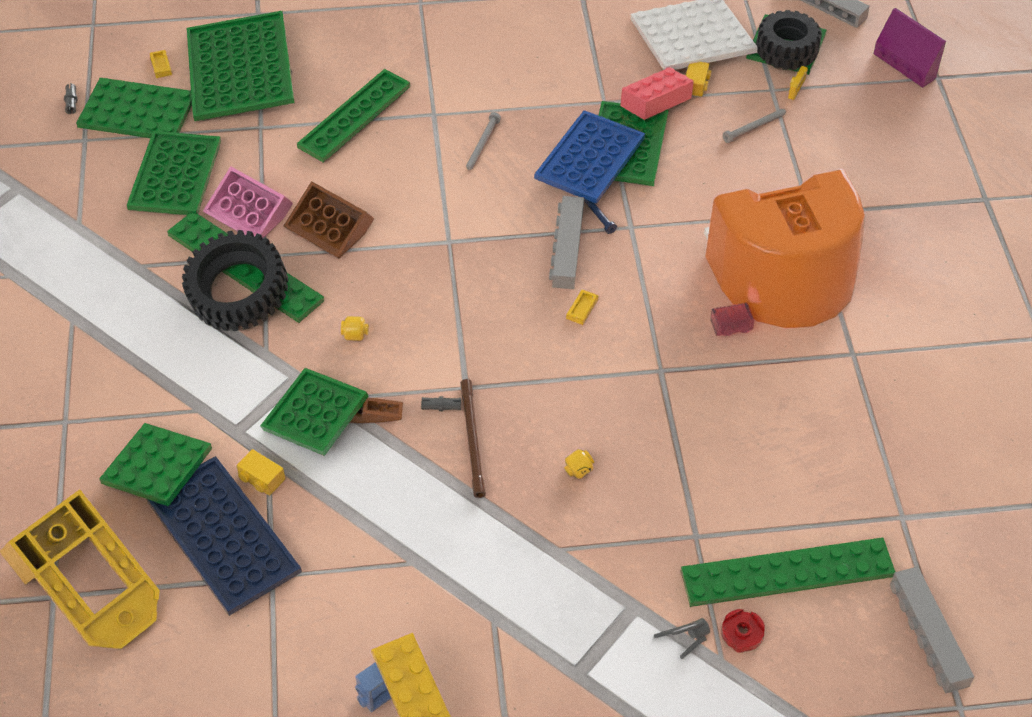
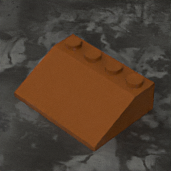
(328, 220)

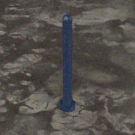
(610, 227)

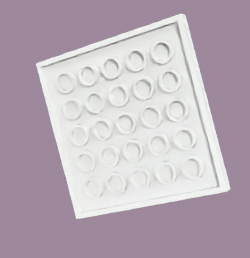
(693, 33)

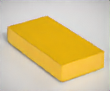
(160, 63)
(582, 307)

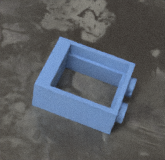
(371, 688)

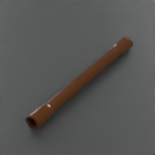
(477, 481)

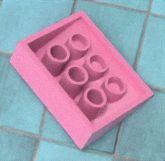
(247, 204)

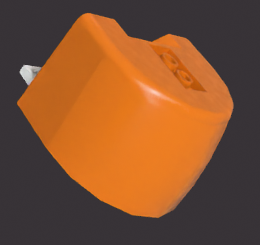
(789, 249)

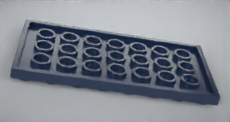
(226, 538)

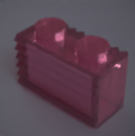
(732, 319)

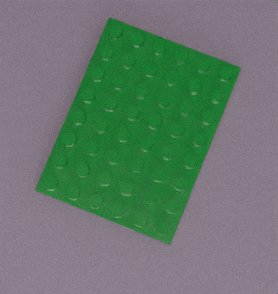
(239, 66)

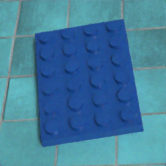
(589, 156)

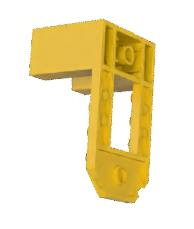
(54, 535)

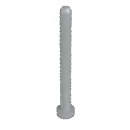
(494, 119)
(729, 136)

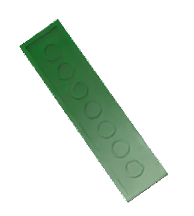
(353, 115)

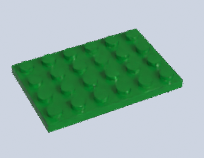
(135, 108)
(644, 162)
(174, 173)

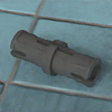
(70, 98)
(441, 403)

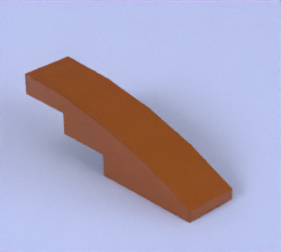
(378, 411)

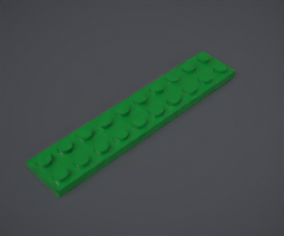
(299, 298)
(787, 572)

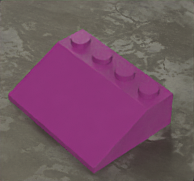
(910, 48)

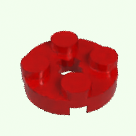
(739, 641)

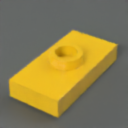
(797, 82)

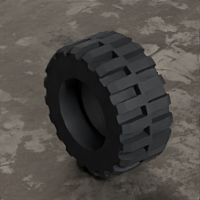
(790, 26)

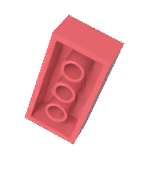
(656, 93)

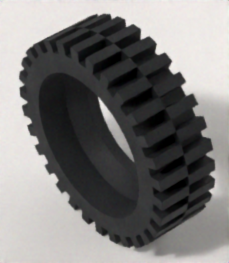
(225, 253)

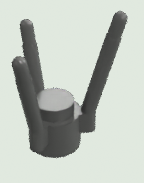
(696, 629)

